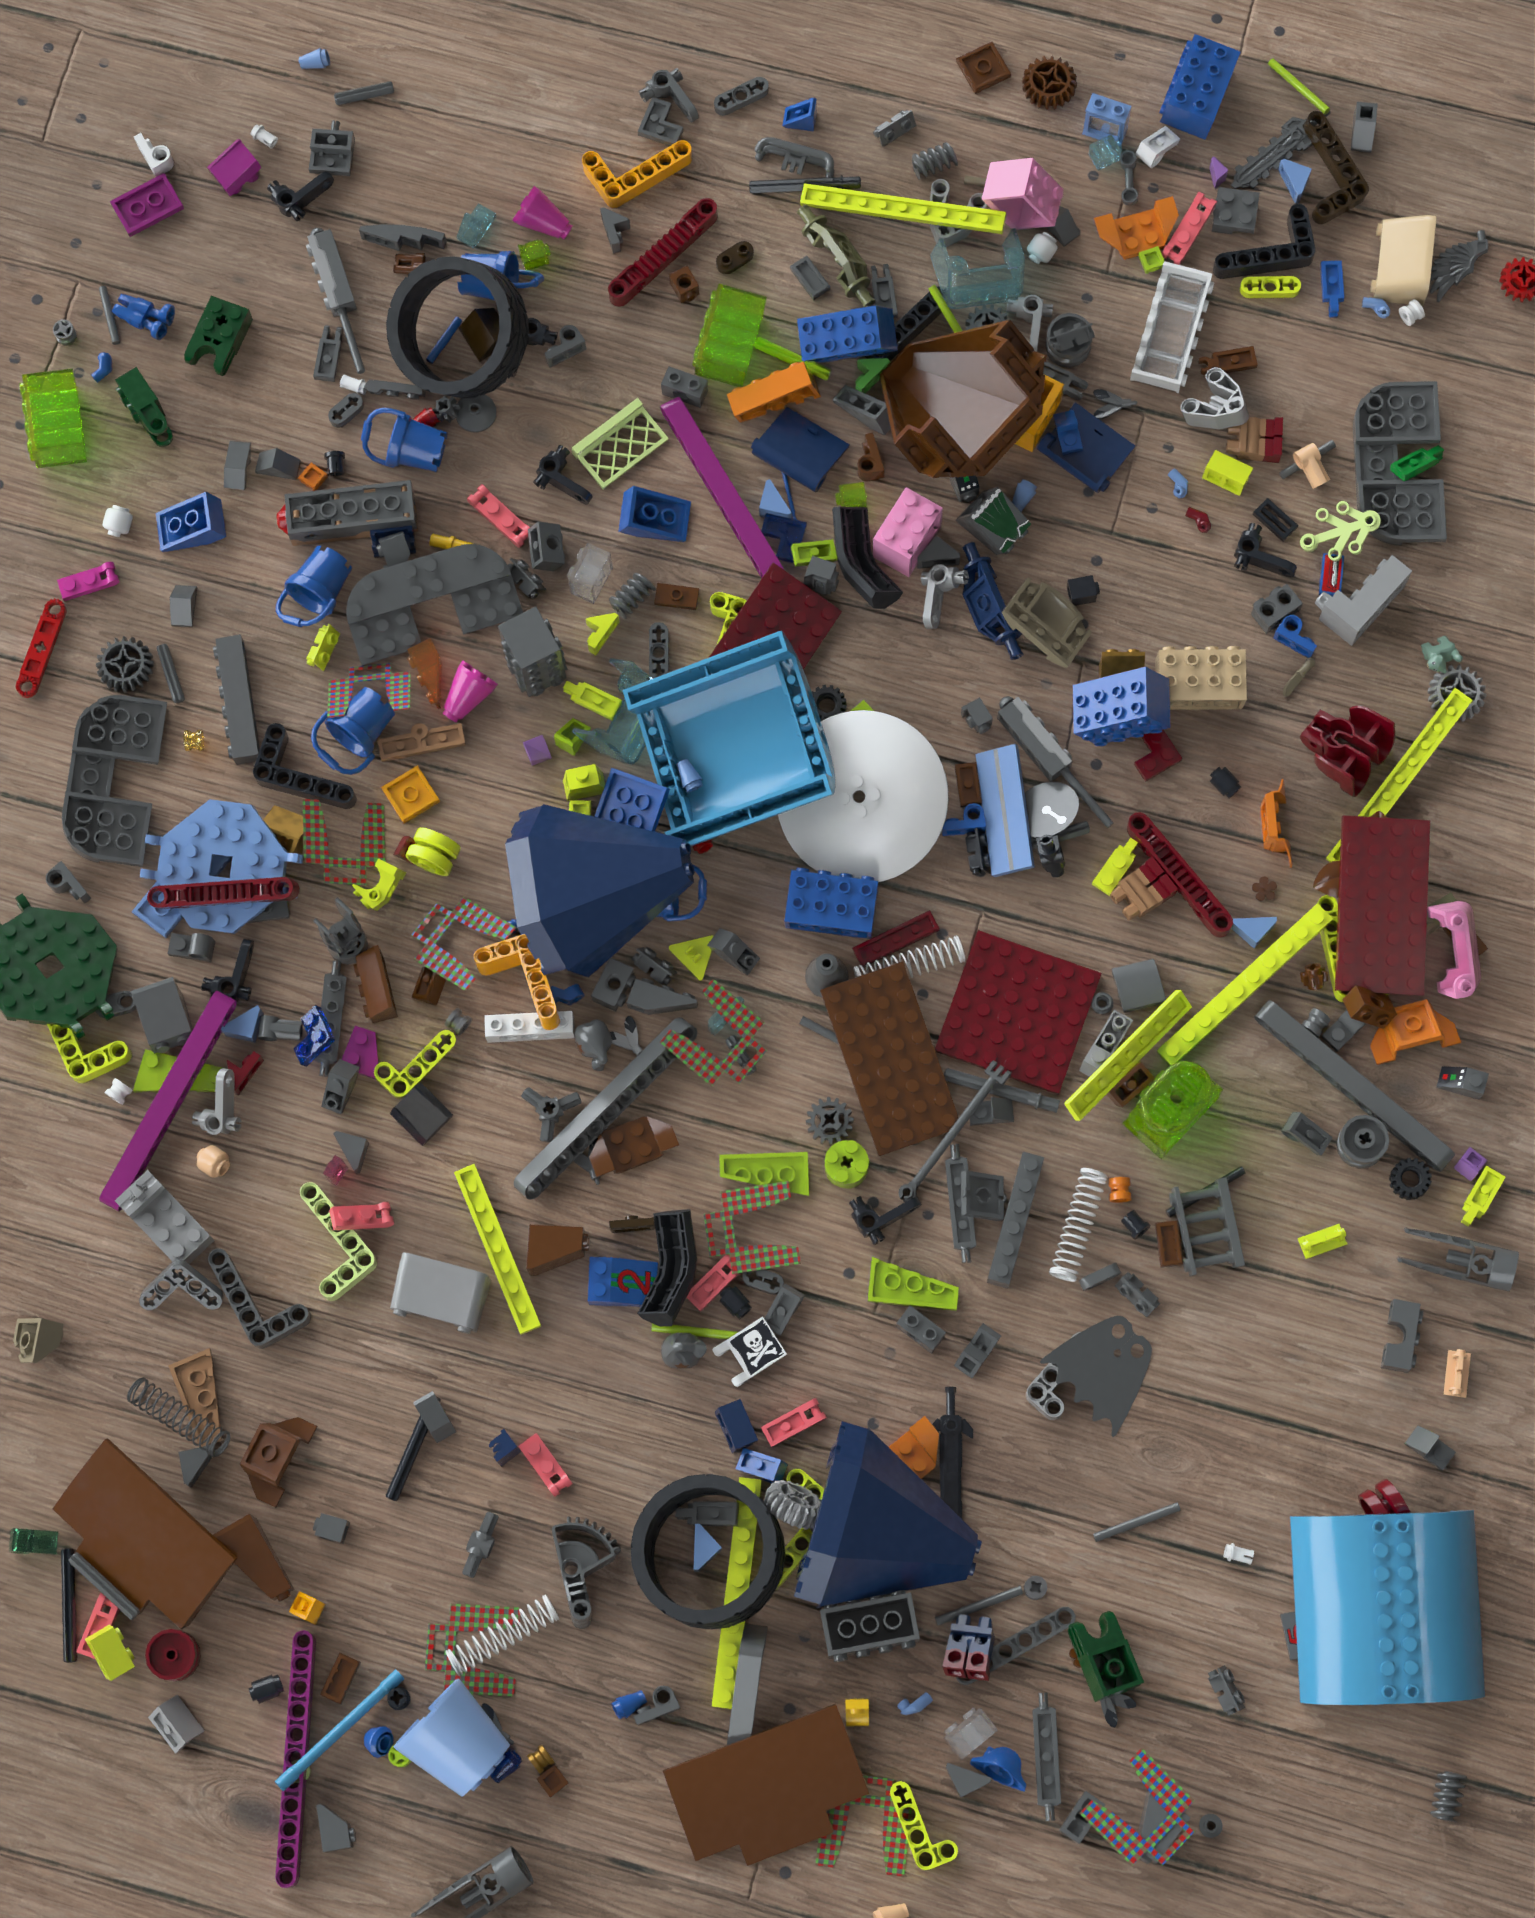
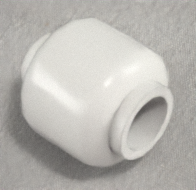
(1042, 248)
(117, 520)

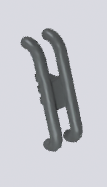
(795, 155)

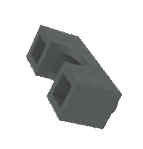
(1407, 1317)

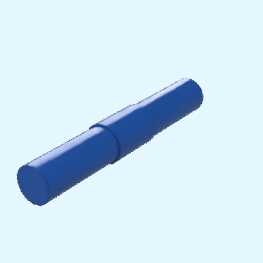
(444, 339)

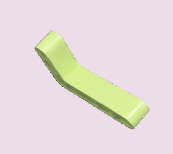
(342, 1238)

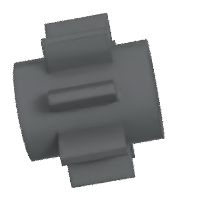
(446, 409)

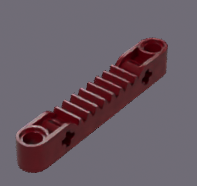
(661, 255)
(1189, 885)
(223, 893)

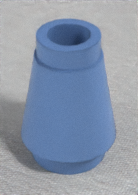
(315, 59)
(1023, 494)
(689, 776)

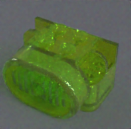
(1159, 1120)

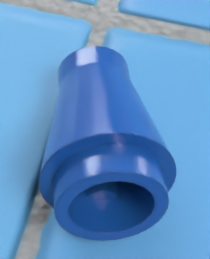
(628, 1704)

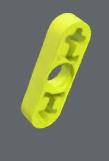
(1276, 280)

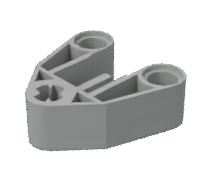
(952, 234)
(1224, 409)

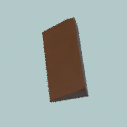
(428, 986)

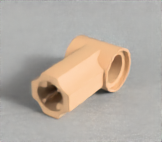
(1309, 461)

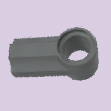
(274, 1028)

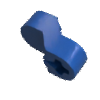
(567, 996)

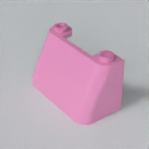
(1466, 976)

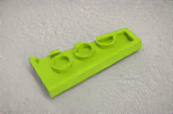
(156, 1067)
(768, 1169)
(908, 1288)

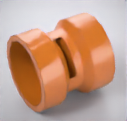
(1119, 1189)

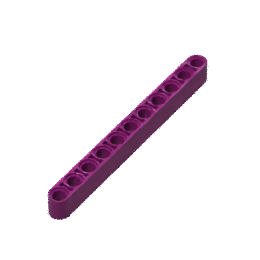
(719, 485)
(169, 1097)
(291, 1747)

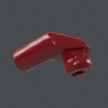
(1201, 519)

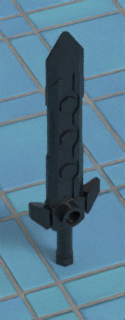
(951, 1452)

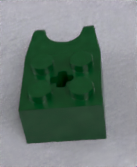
(143, 405)

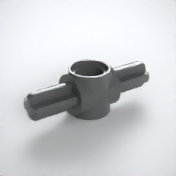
(480, 1544)

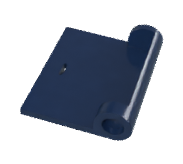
(799, 449)
(1101, 454)

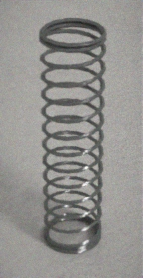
(137, 1383)

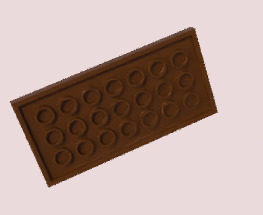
(890, 1058)

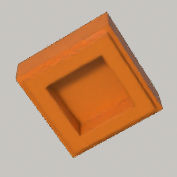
(313, 476)

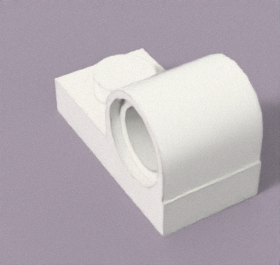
(1154, 147)
(153, 154)

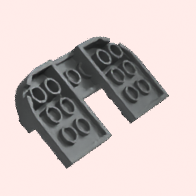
(1389, 417)
(381, 601)
(91, 819)

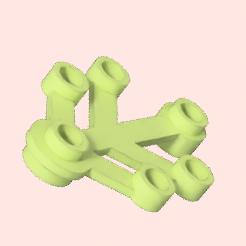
(1344, 530)

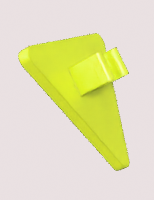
(694, 955)

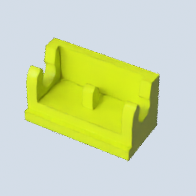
(1227, 472)

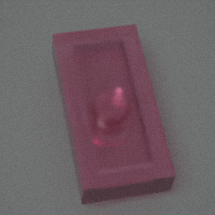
(335, 1170)

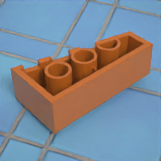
(773, 392)

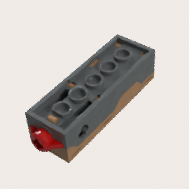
(347, 512)

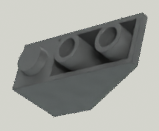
(651, 999)

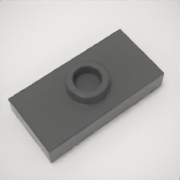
(275, 911)

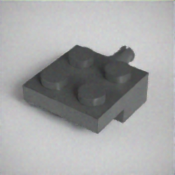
(331, 150)
(1234, 211)

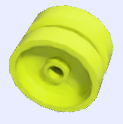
(433, 851)

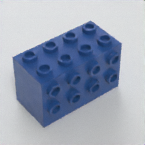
(1198, 86)
(1121, 706)
(831, 903)

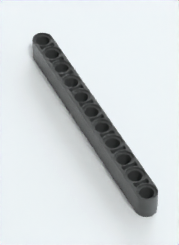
(1354, 1085)
(599, 1113)

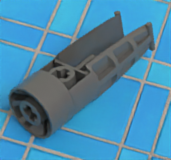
(343, 936)
(1500, 1267)
(509, 1873)

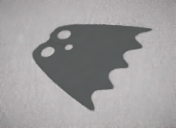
(1100, 1376)

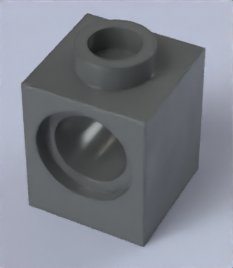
(331, 1528)

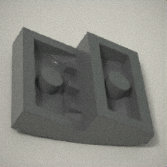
(1138, 985)

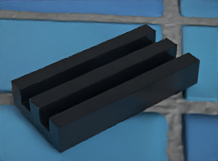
(1287, 532)

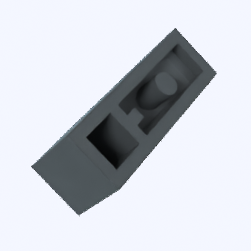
(864, 408)

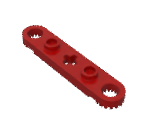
(35, 662)

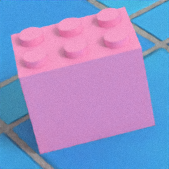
(1023, 192)
(907, 531)

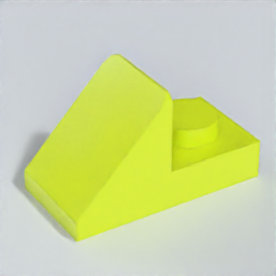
(604, 626)

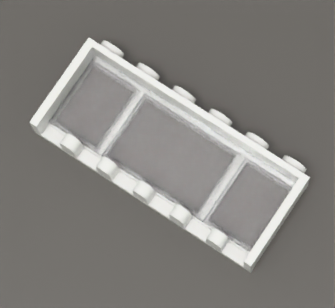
(1172, 327)

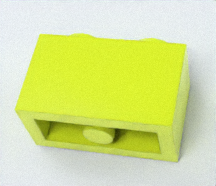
(110, 1652)

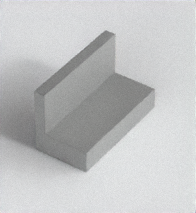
(175, 1723)

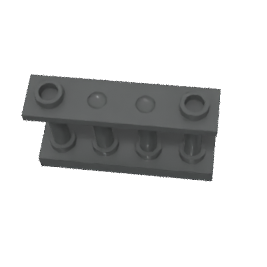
(1228, 1234)

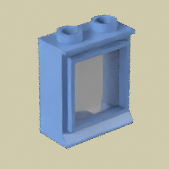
(1106, 118)

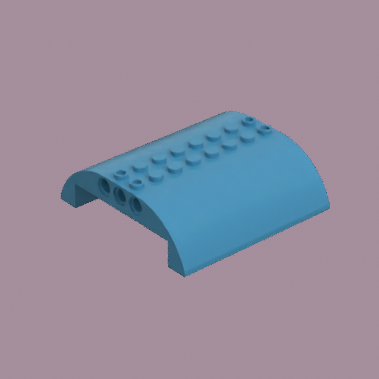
(744, 729)
(1387, 1608)

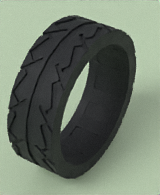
(404, 314)
(648, 1528)

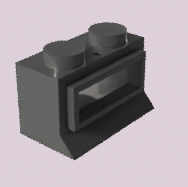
(821, 576)

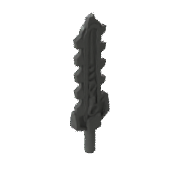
(1292, 139)

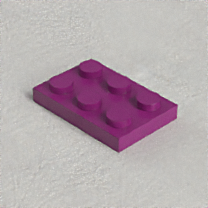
(147, 205)

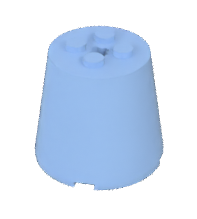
(455, 1741)

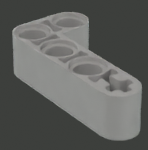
(1047, 1390)

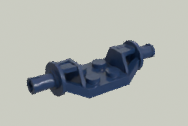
(987, 603)

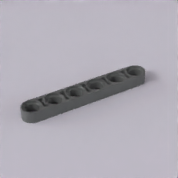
(1037, 1638)

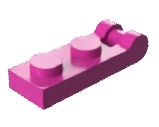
(88, 581)

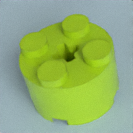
(851, 1152)

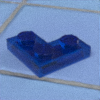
(787, 530)
(318, 1037)

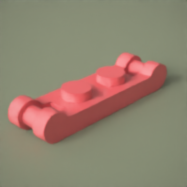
(1189, 228)
(499, 516)

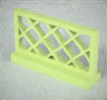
(604, 434)

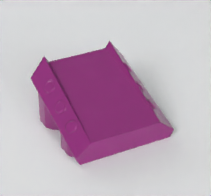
(235, 168)

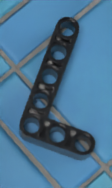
(1272, 253)
(915, 319)
(296, 778)

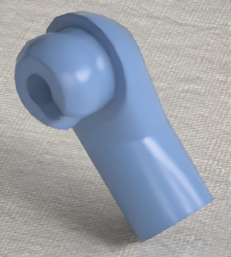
(1377, 305)
(1181, 483)
(917, 1706)

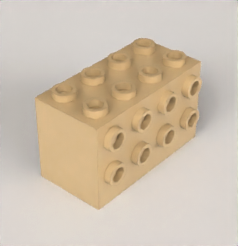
(1204, 677)

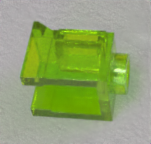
(534, 254)
(851, 495)

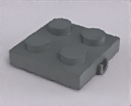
(982, 1195)

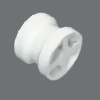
(1411, 312)
(118, 1091)

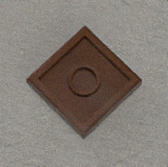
(983, 67)

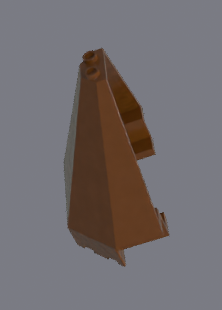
(963, 398)

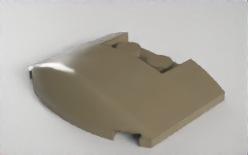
(1047, 621)

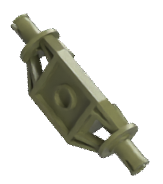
(854, 271)

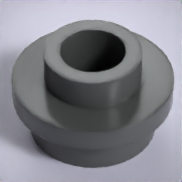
(1102, 997)
(1203, 1825)

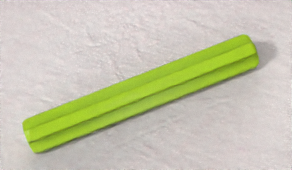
(790, 357)

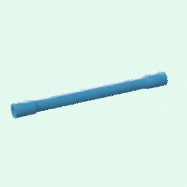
(341, 1728)

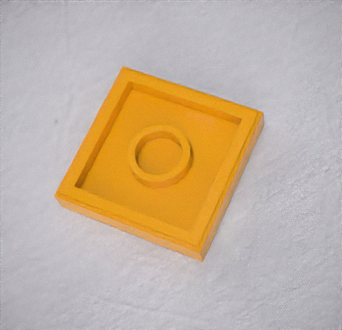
(410, 794)

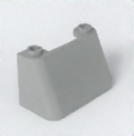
(440, 1291)

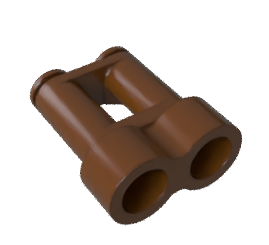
(416, 260)

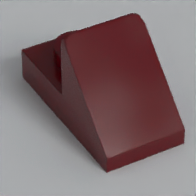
(243, 1075)

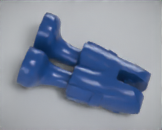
(139, 310)

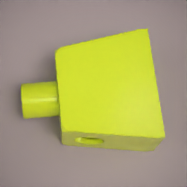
(583, 782)

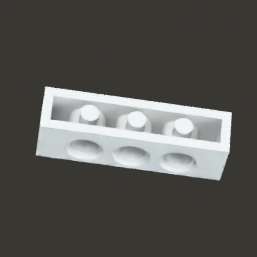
(526, 1027)

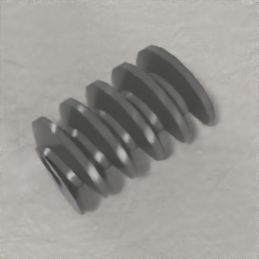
(933, 159)
(630, 594)
(1448, 1796)

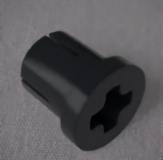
(335, 462)
(1135, 1224)
(403, 1702)

